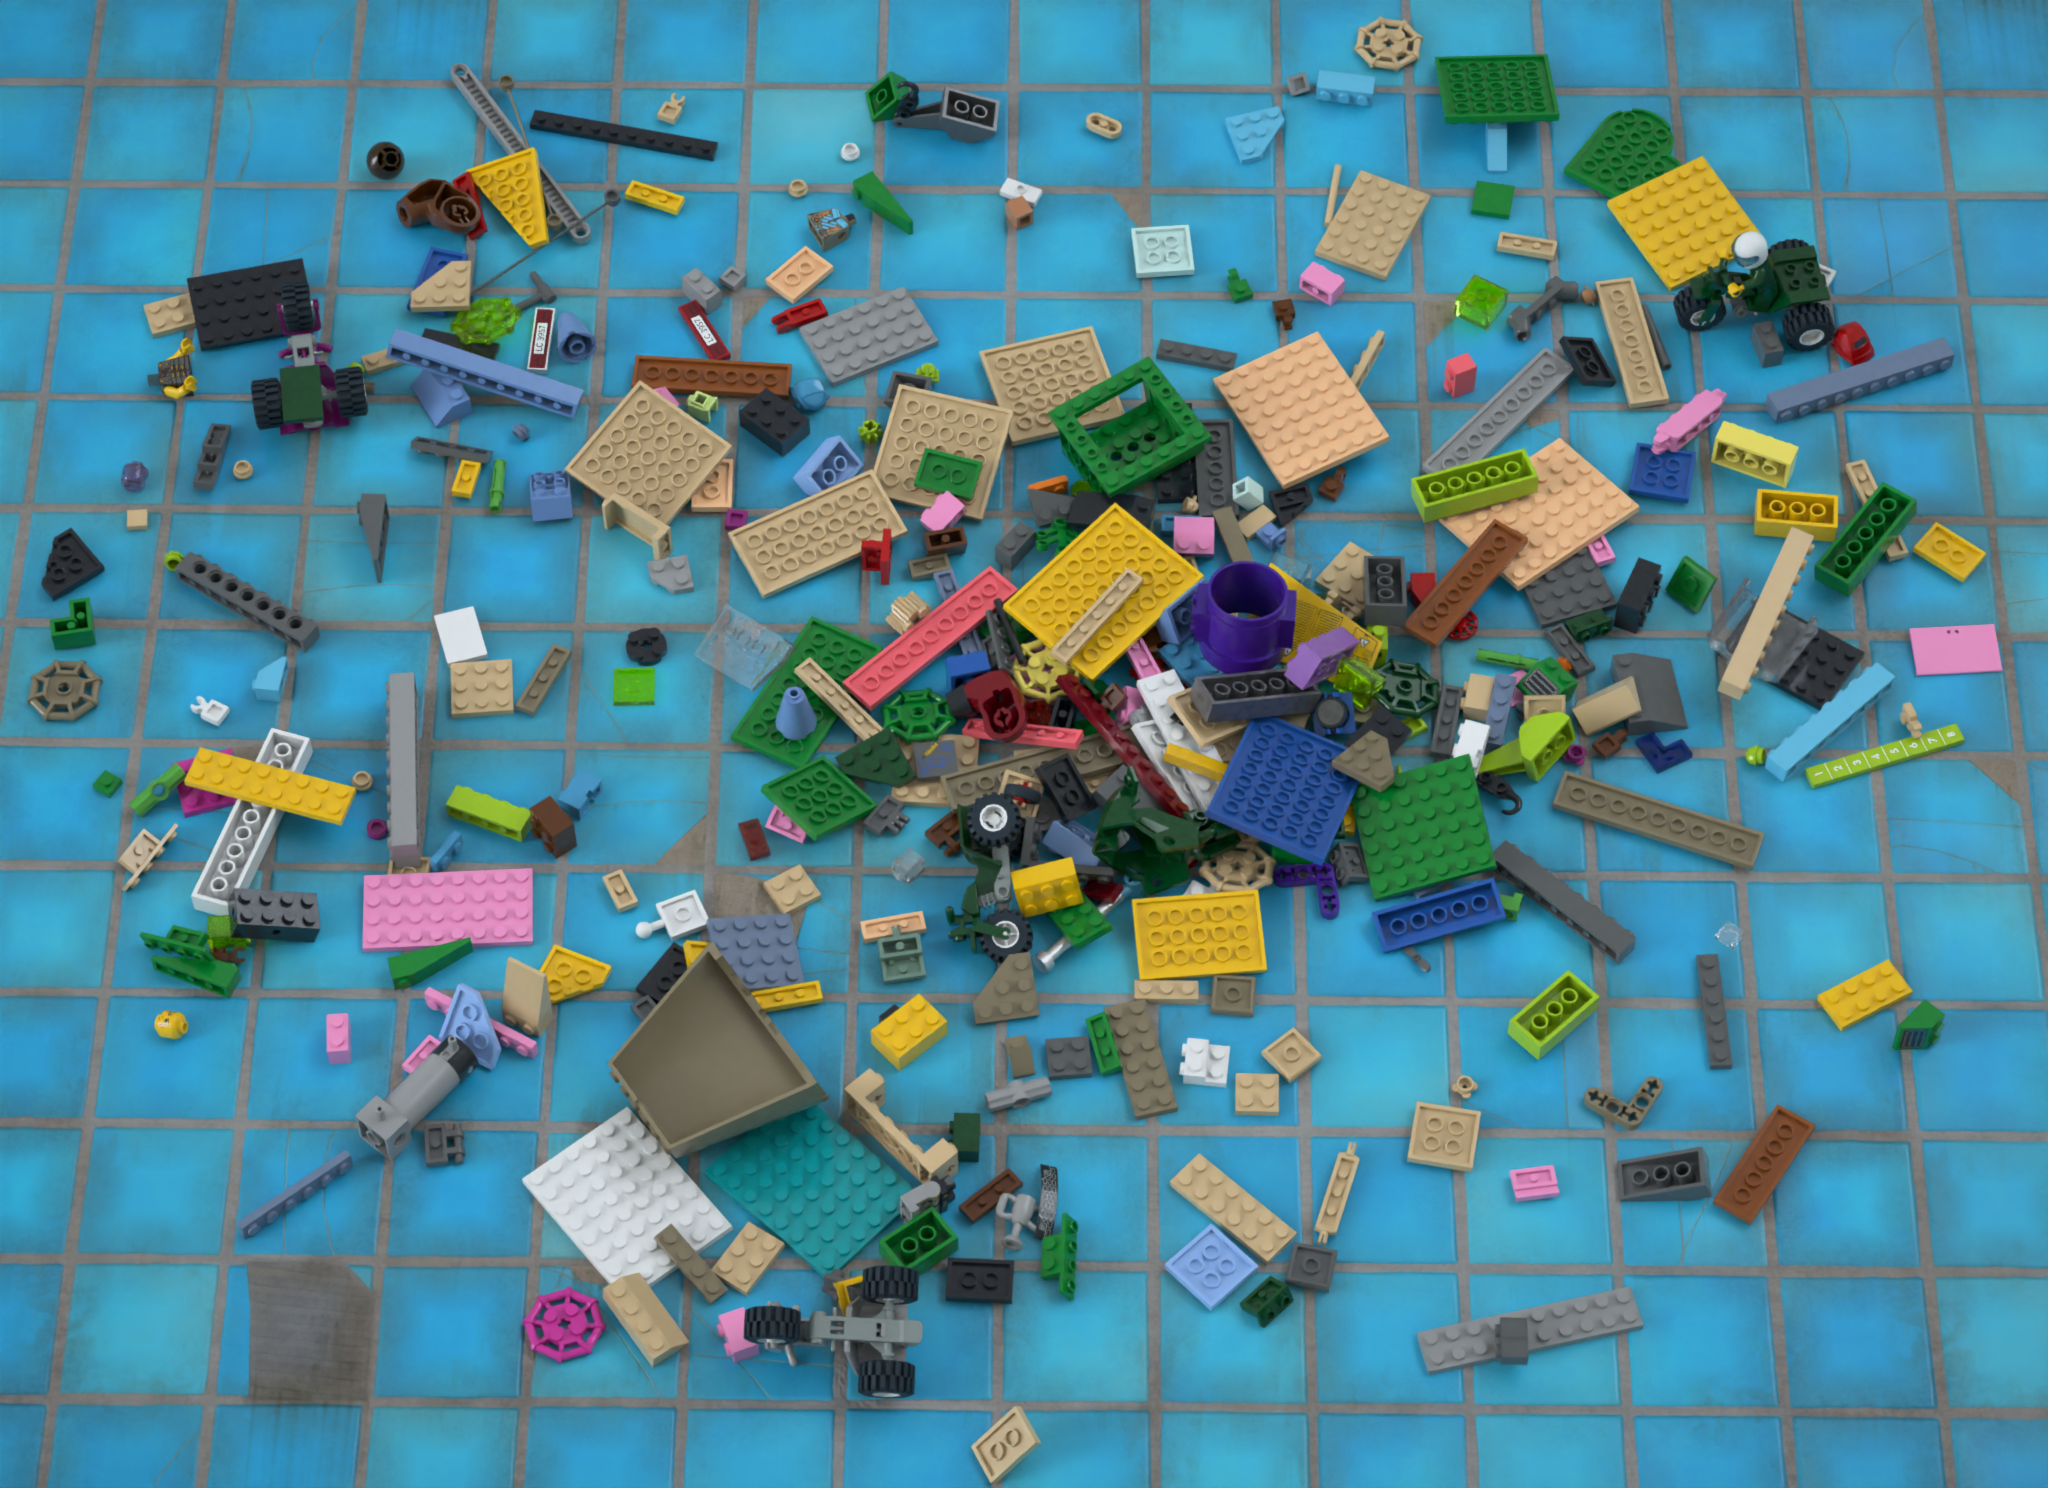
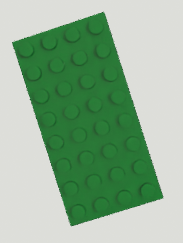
(839, 656)

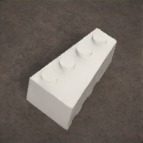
(1472, 741)

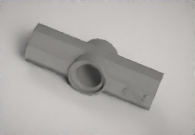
(1018, 1094)

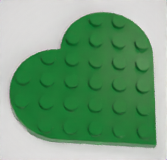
(1624, 153)

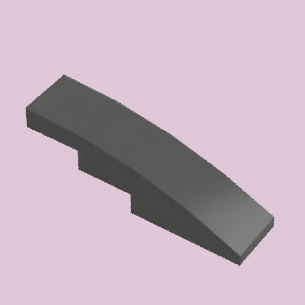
(212, 456)

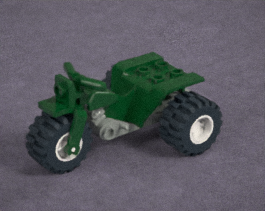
(990, 838)

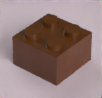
(552, 827)

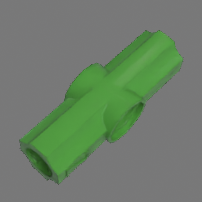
(147, 799)

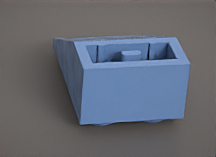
(550, 495)

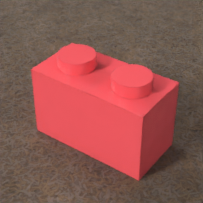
(1460, 375)

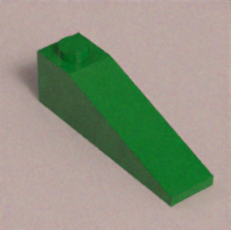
(879, 200)
(421, 964)
(212, 976)

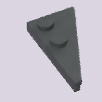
(1049, 506)

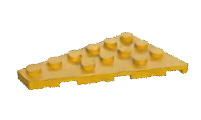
(517, 193)

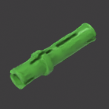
(497, 492)
(1516, 661)

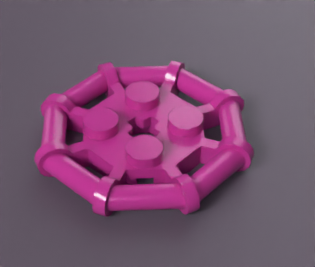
(568, 1313)

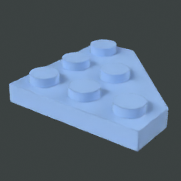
(471, 1024)

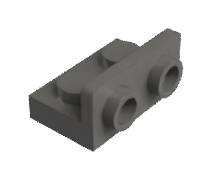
(1348, 863)

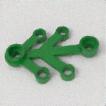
(1061, 529)

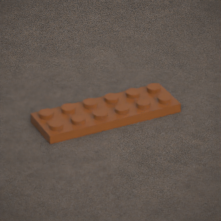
(1764, 1164)

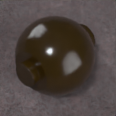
(385, 160)

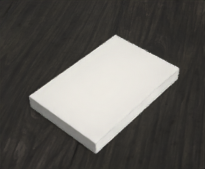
(460, 636)

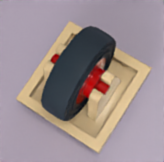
(1023, 790)

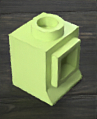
(701, 404)

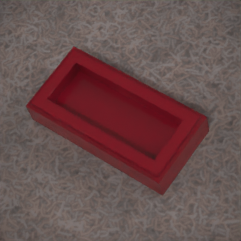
(1102, 892)

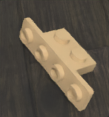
(141, 851)

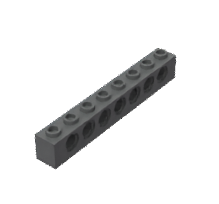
(260, 610)

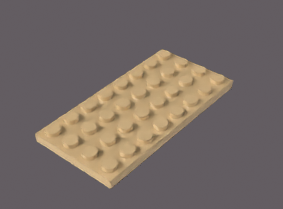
(815, 533)

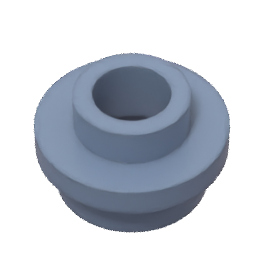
(521, 431)

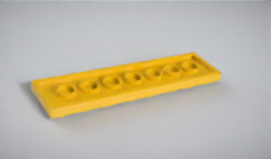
(270, 786)

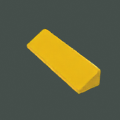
(1195, 762)

